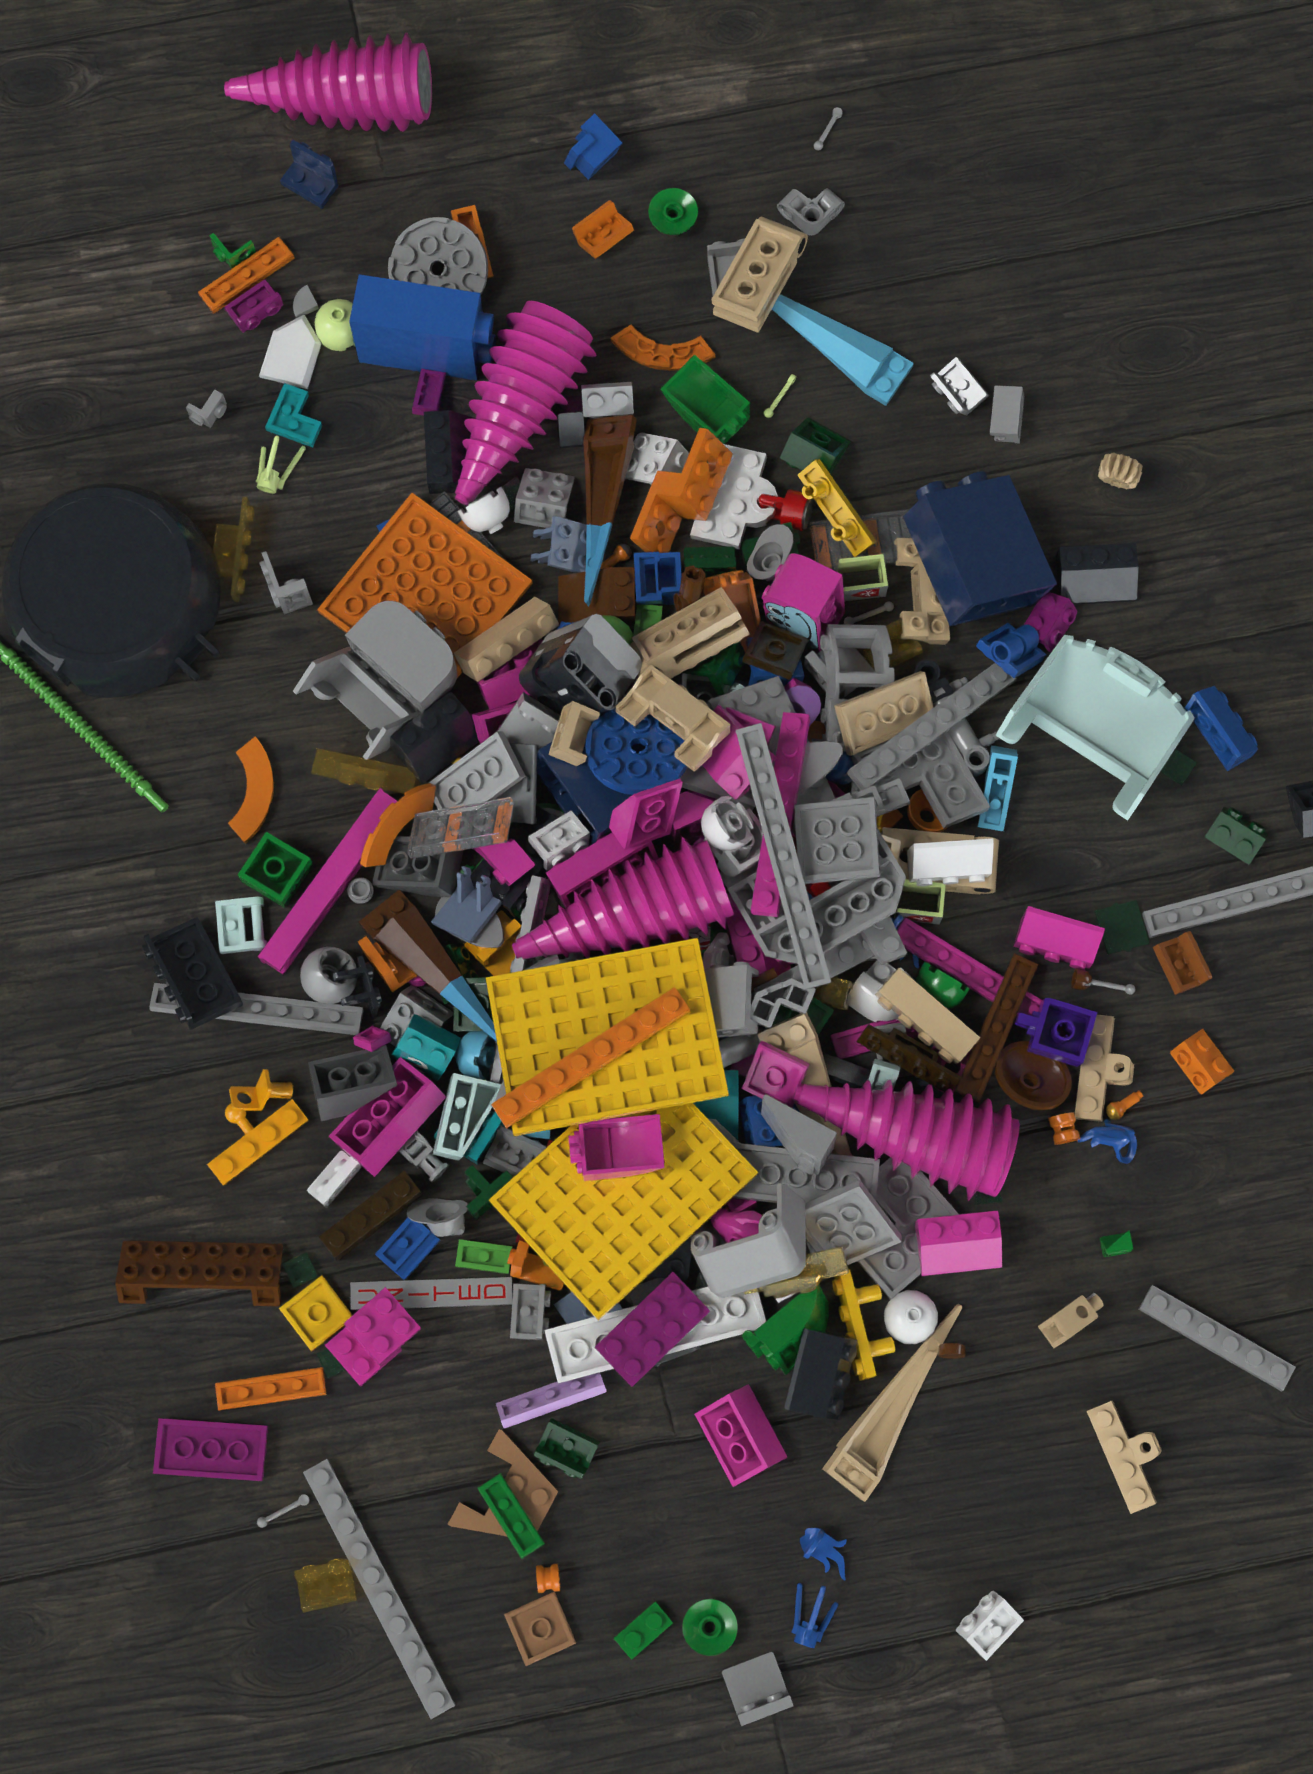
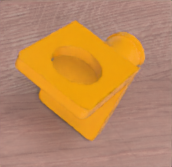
(260, 1093)

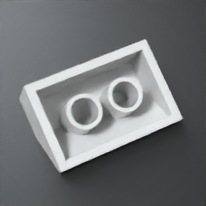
(950, 861)

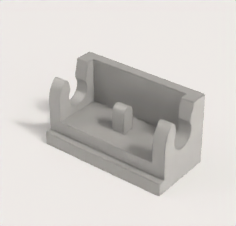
(1007, 413)

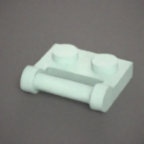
(232, 925)

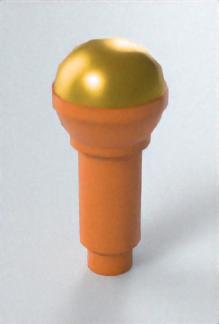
(1116, 1110)

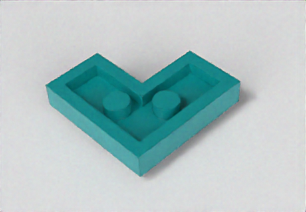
(287, 417)

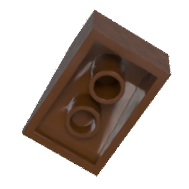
(612, 595)

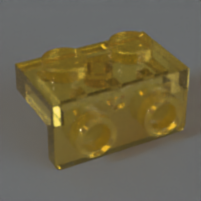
(901, 648)
(325, 1585)

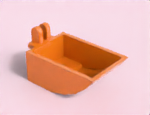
(741, 592)

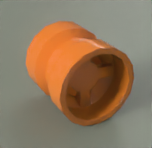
(1064, 1122)

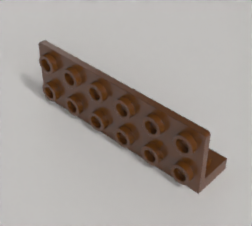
(199, 1266)

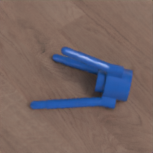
(807, 1632)

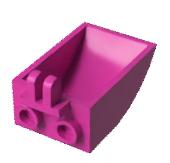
(617, 1147)

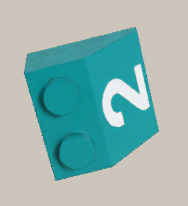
(426, 1047)

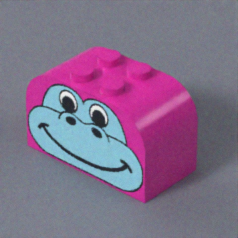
(804, 598)

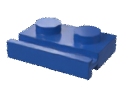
(407, 1247)

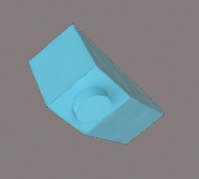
(998, 787)

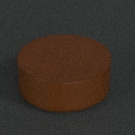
(951, 1350)

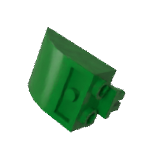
(706, 400)
(782, 1333)

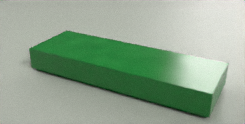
(511, 1516)

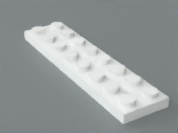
(574, 1343)

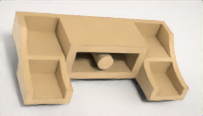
(928, 618)
(679, 712)

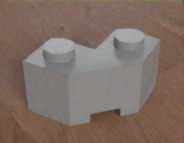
(787, 993)

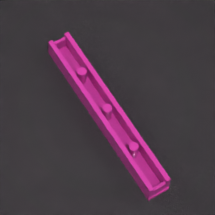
(324, 889)

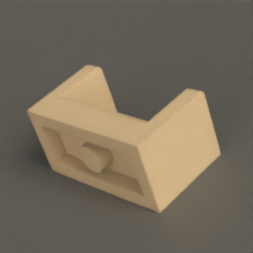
(572, 733)

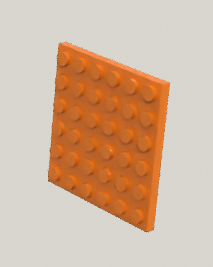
(429, 569)

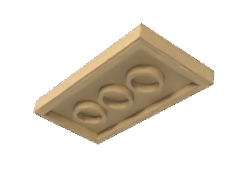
(883, 712)

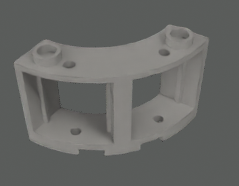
(855, 636)

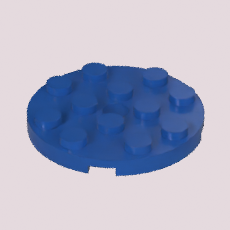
(620, 766)

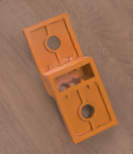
(682, 494)

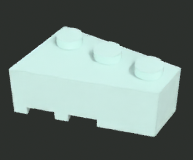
(463, 1112)

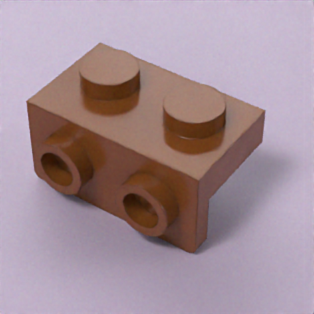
(1182, 963)

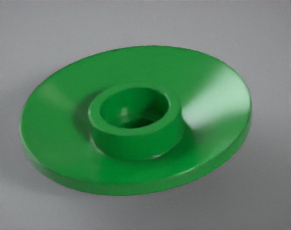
(673, 201)
(725, 1627)

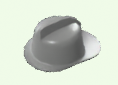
(770, 552)
(440, 1215)

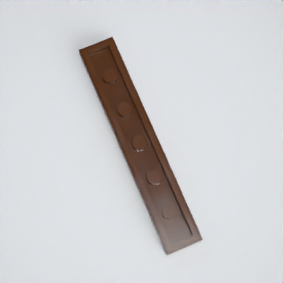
(996, 1028)

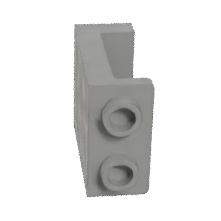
(719, 260)
(731, 998)

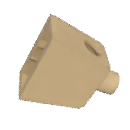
(1071, 1319)

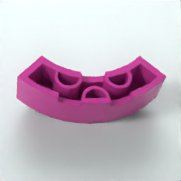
(507, 860)

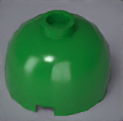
(941, 986)

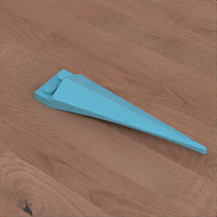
(862, 359)

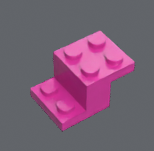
(373, 1336)

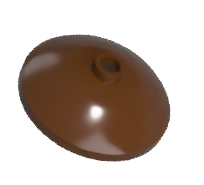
(1032, 1078)

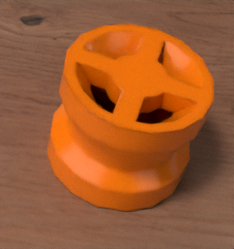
(548, 1578)

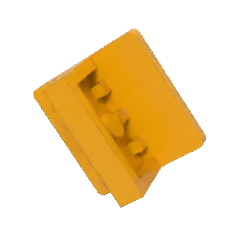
(498, 959)

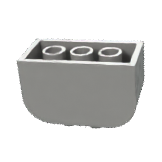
(405, 652)

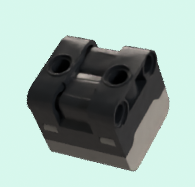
(581, 665)

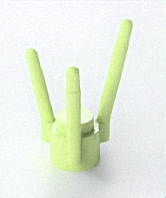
(267, 477)

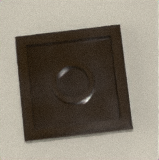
(775, 650)

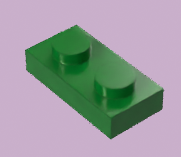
(643, 1630)

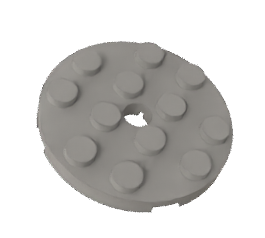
(440, 241)

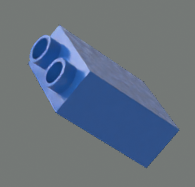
(420, 327)

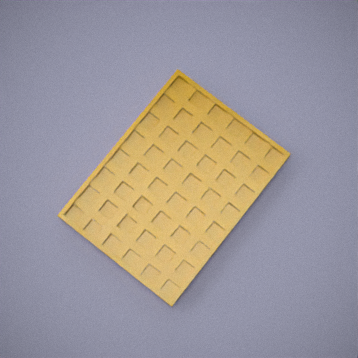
(562, 1006)
(619, 1230)

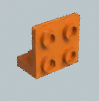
(388, 967)

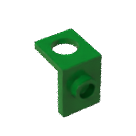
(231, 259)

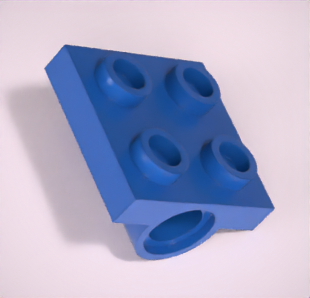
(1013, 648)

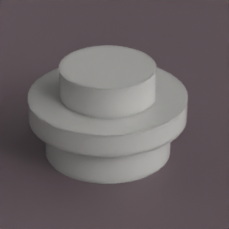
(360, 890)

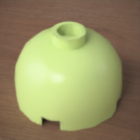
(333, 325)

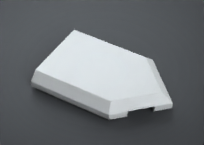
(292, 354)

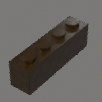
(370, 1216)

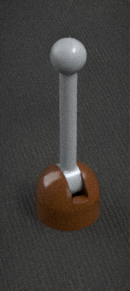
(1082, 980)

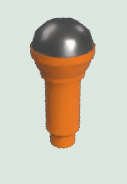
(621, 553)

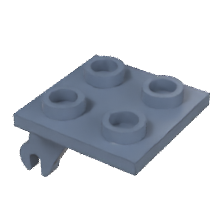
(567, 545)
(467, 908)

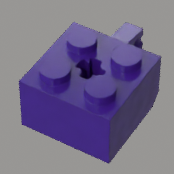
(1047, 1040)

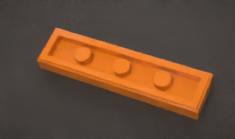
(246, 275)
(270, 1389)

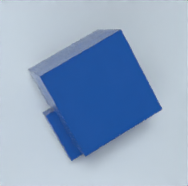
(594, 147)
(657, 577)

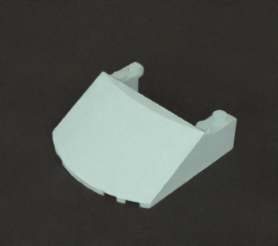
(1104, 710)

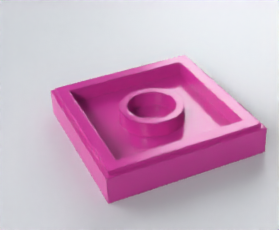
(775, 1074)

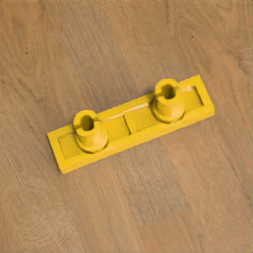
(836, 507)
(850, 1314)

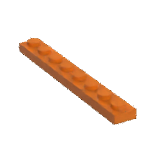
(590, 1057)

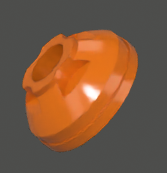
(917, 804)

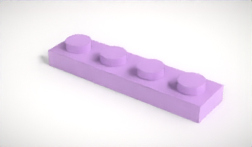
(548, 1399)

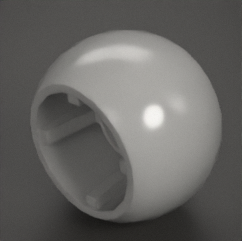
(318, 972)

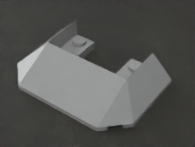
(837, 912)

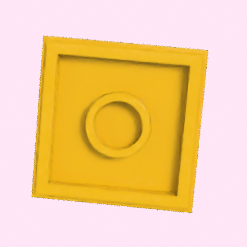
(316, 1313)

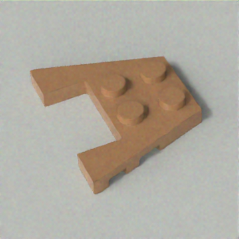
(525, 1481)

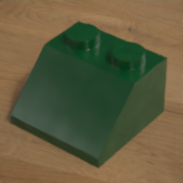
(814, 442)

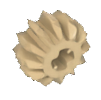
(1120, 471)

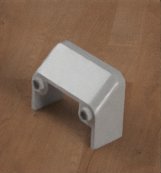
(362, 692)
(759, 1259)

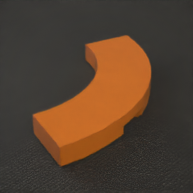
(657, 355)
(258, 793)
(392, 820)

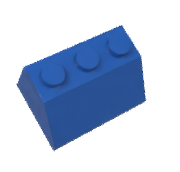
(1221, 727)

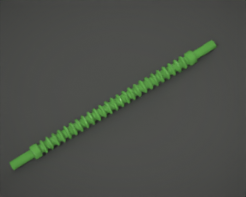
(143, 788)

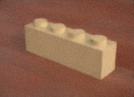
(506, 639)
(927, 1016)

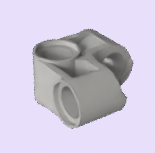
(798, 208)

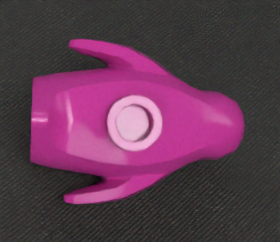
(735, 1225)

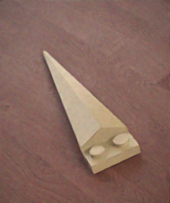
(801, 1040)
(870, 1441)

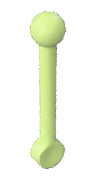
(768, 413)

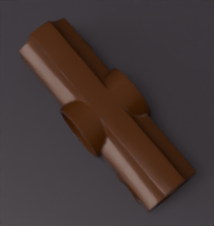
(690, 588)

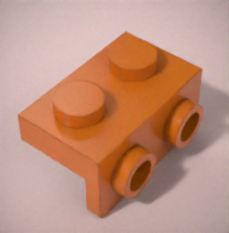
(601, 229)
(1201, 1061)

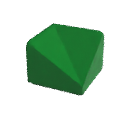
(1116, 1244)

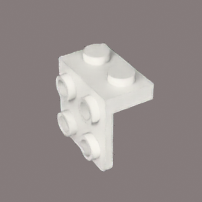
(655, 454)

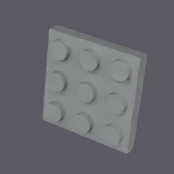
(837, 840)
(849, 1220)

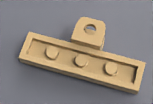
(1100, 1069)
(1125, 1455)

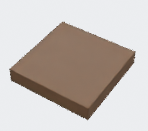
(540, 1628)

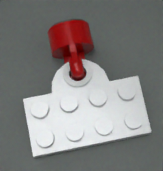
(749, 501)

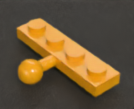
(256, 1140)

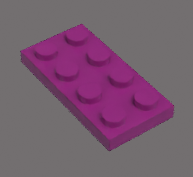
(652, 1329)
(210, 1449)

